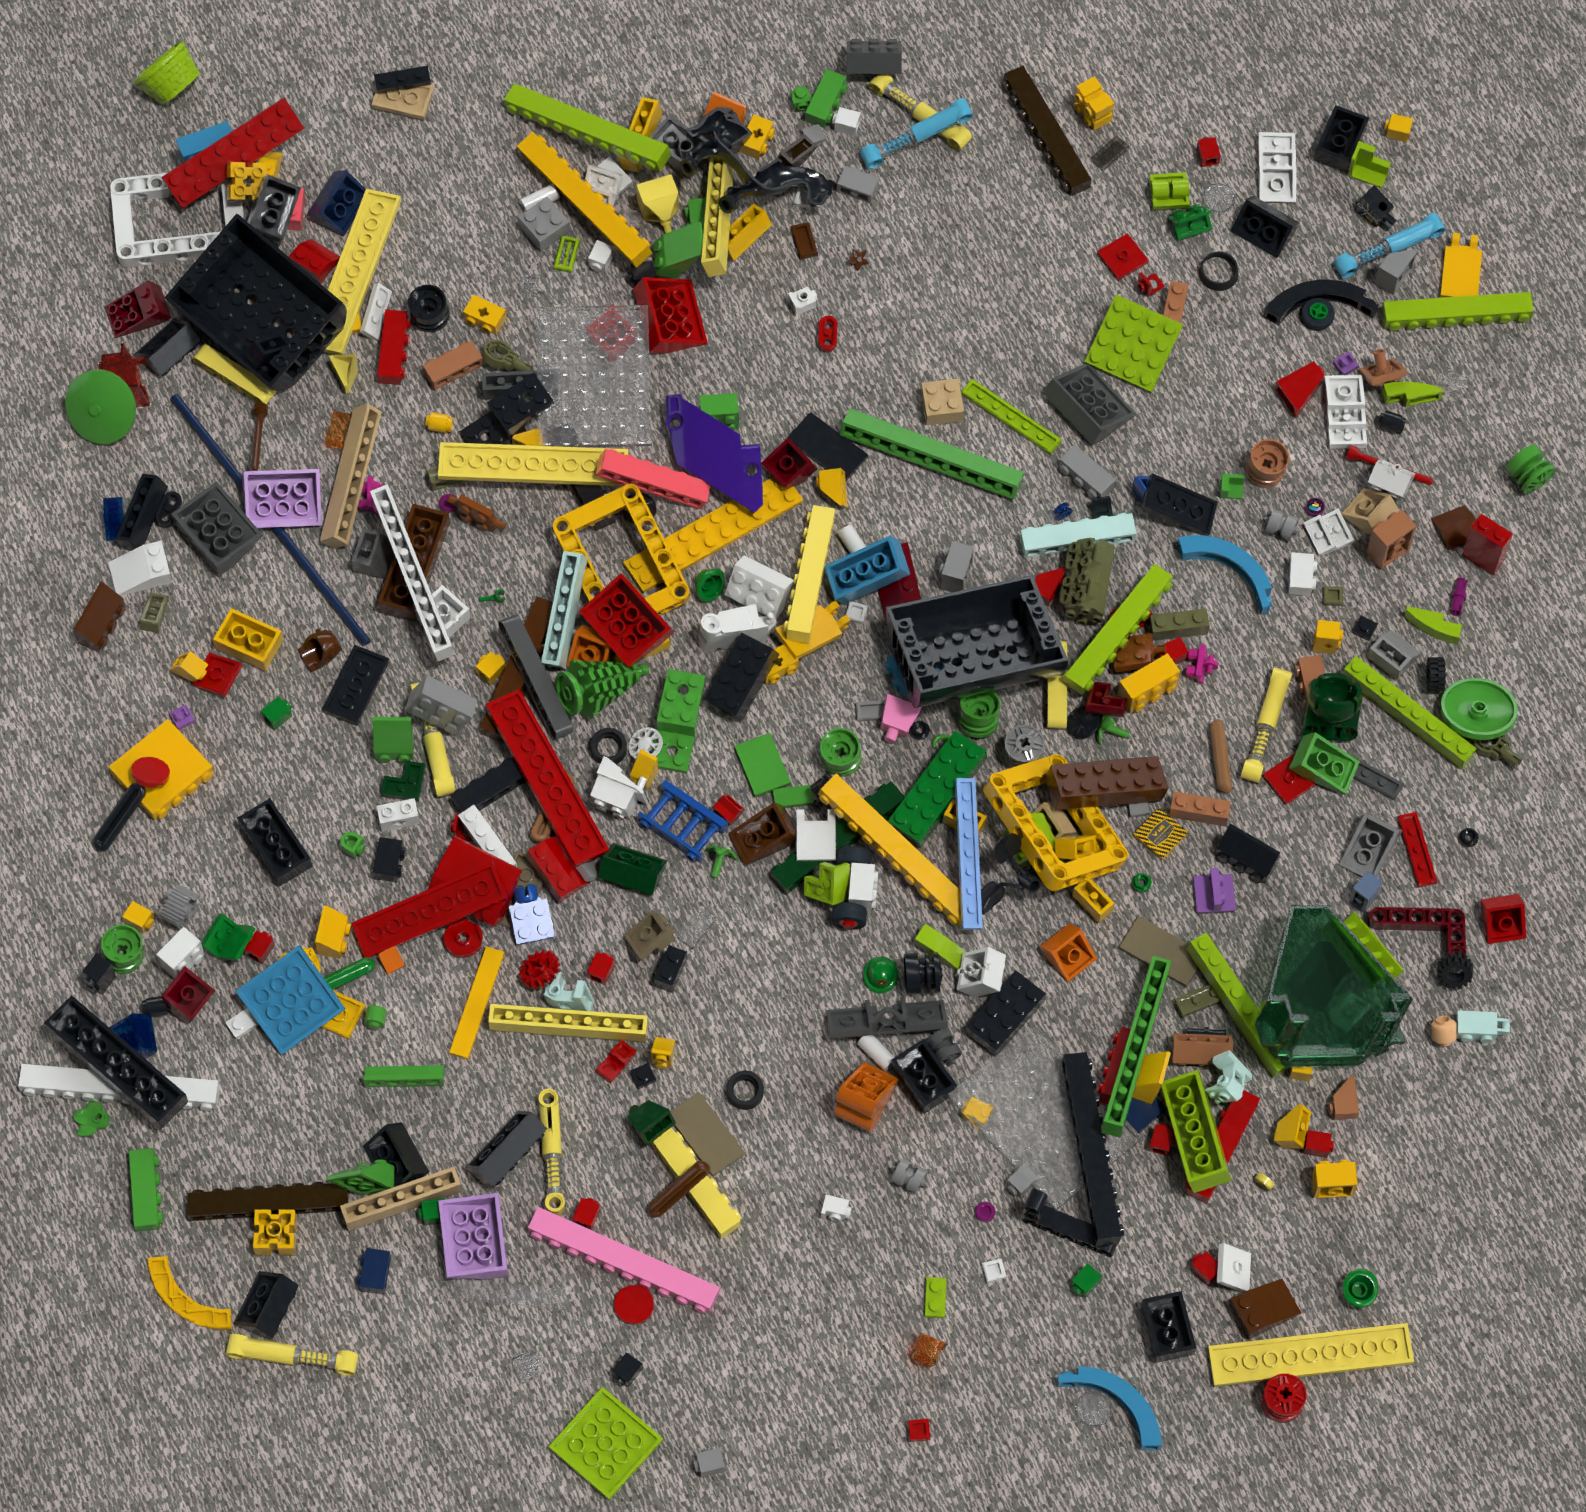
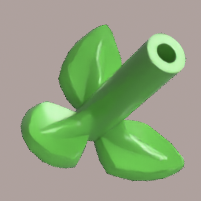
(1106, 724)
(721, 852)

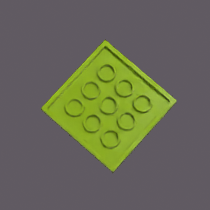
(1134, 343)
(605, 1443)

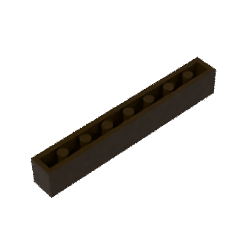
(1047, 131)
(243, 1202)

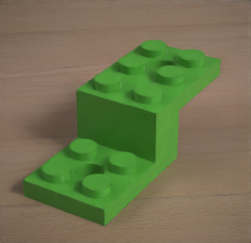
(678, 719)

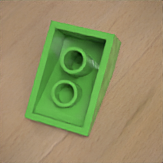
(678, 250)
(393, 739)
(1324, 763)
(365, 1177)

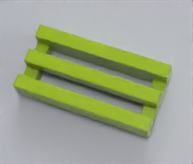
(563, 267)

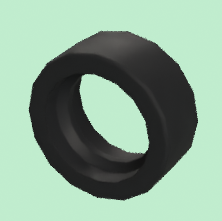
(604, 733)
(749, 1104)

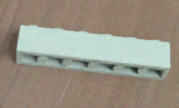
(1058, 537)
(564, 609)

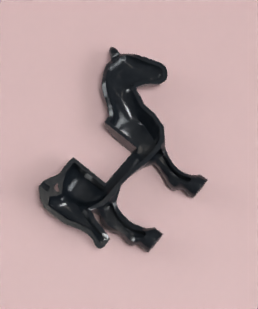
(770, 180)

